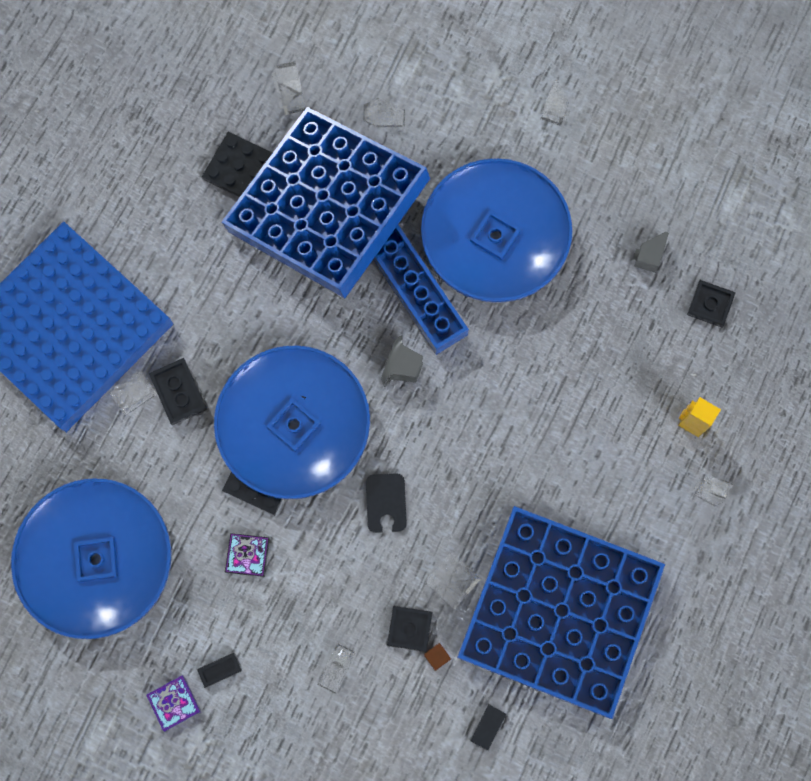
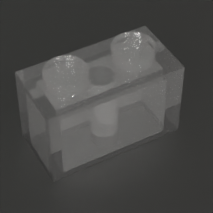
(133, 393)

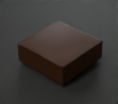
(437, 656)

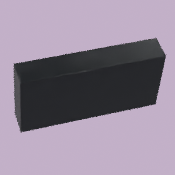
(219, 670)
(488, 727)

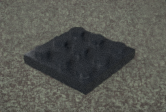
(235, 164)

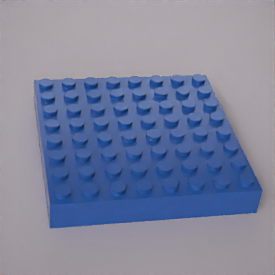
(326, 201)
(72, 326)
(562, 612)

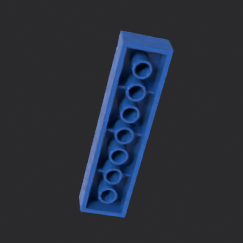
(420, 292)

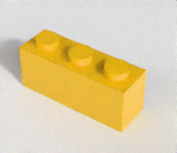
(698, 416)

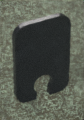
(386, 497)

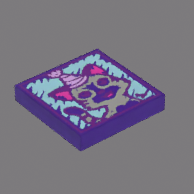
(173, 703)

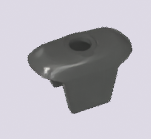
(402, 364)

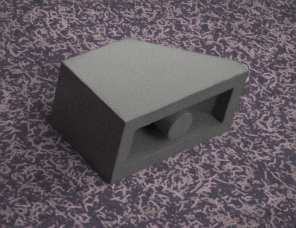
(651, 253)

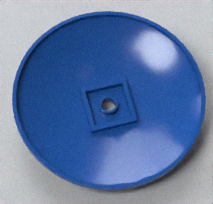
(503, 199)
(256, 416)
(55, 553)

